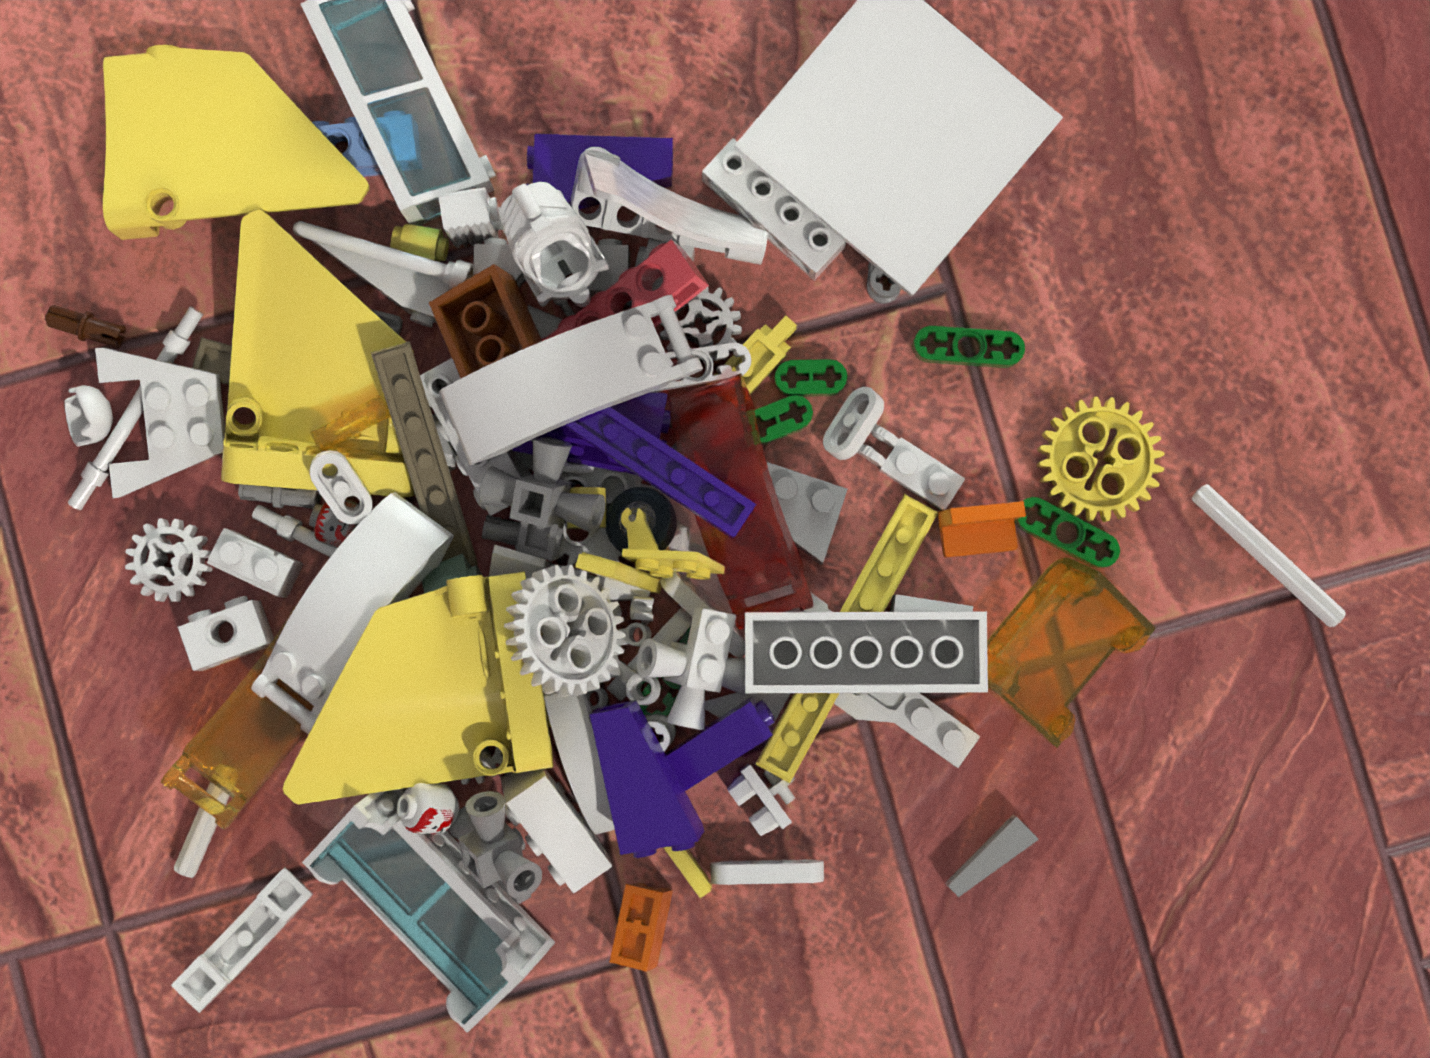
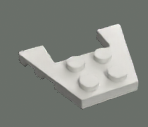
(179, 413)

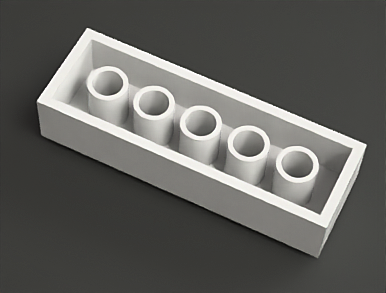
(865, 652)

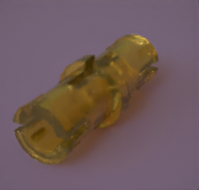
(327, 437)

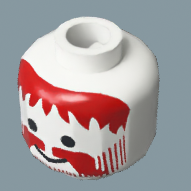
(428, 808)

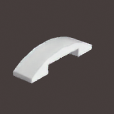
(580, 758)
(242, 940)

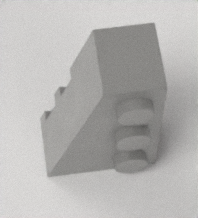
(809, 509)

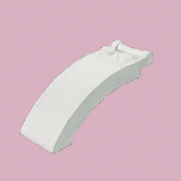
(566, 379)
(368, 571)

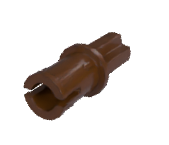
(85, 326)

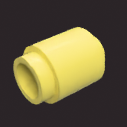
(420, 241)

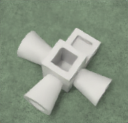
(695, 665)

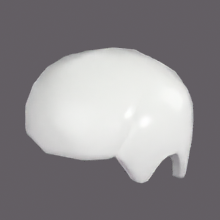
(88, 415)

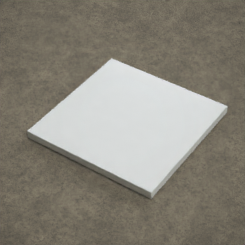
(898, 135)

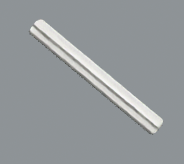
(1268, 555)

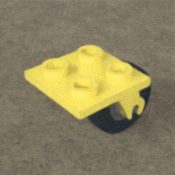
(642, 527)

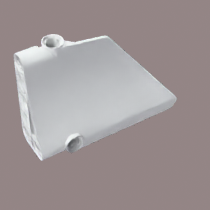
(684, 220)

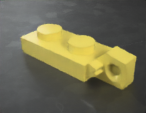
(766, 351)

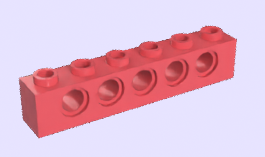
(667, 261)

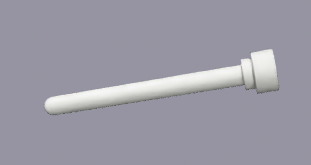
(451, 273)

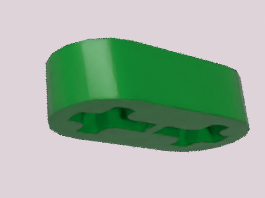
(810, 368)
(787, 427)

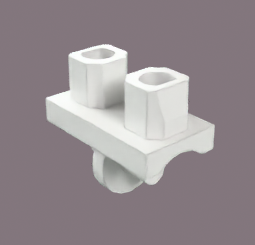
(771, 814)

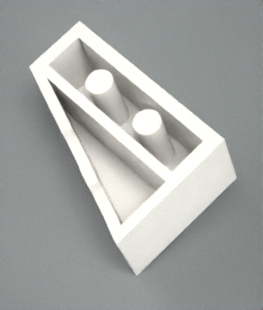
(554, 828)

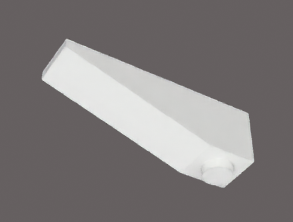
(402, 286)

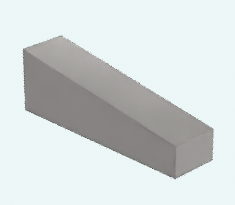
(999, 849)

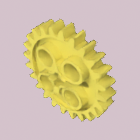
(1130, 475)

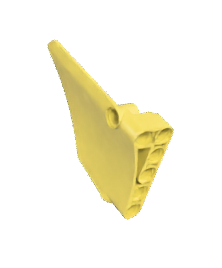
(211, 141)
(297, 364)
(427, 698)

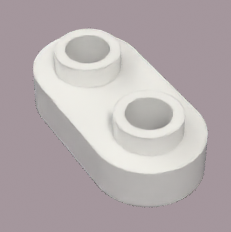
(853, 423)
(340, 486)

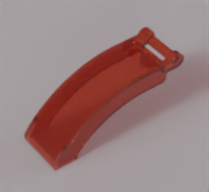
(721, 435)

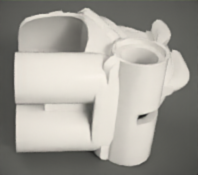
(550, 244)

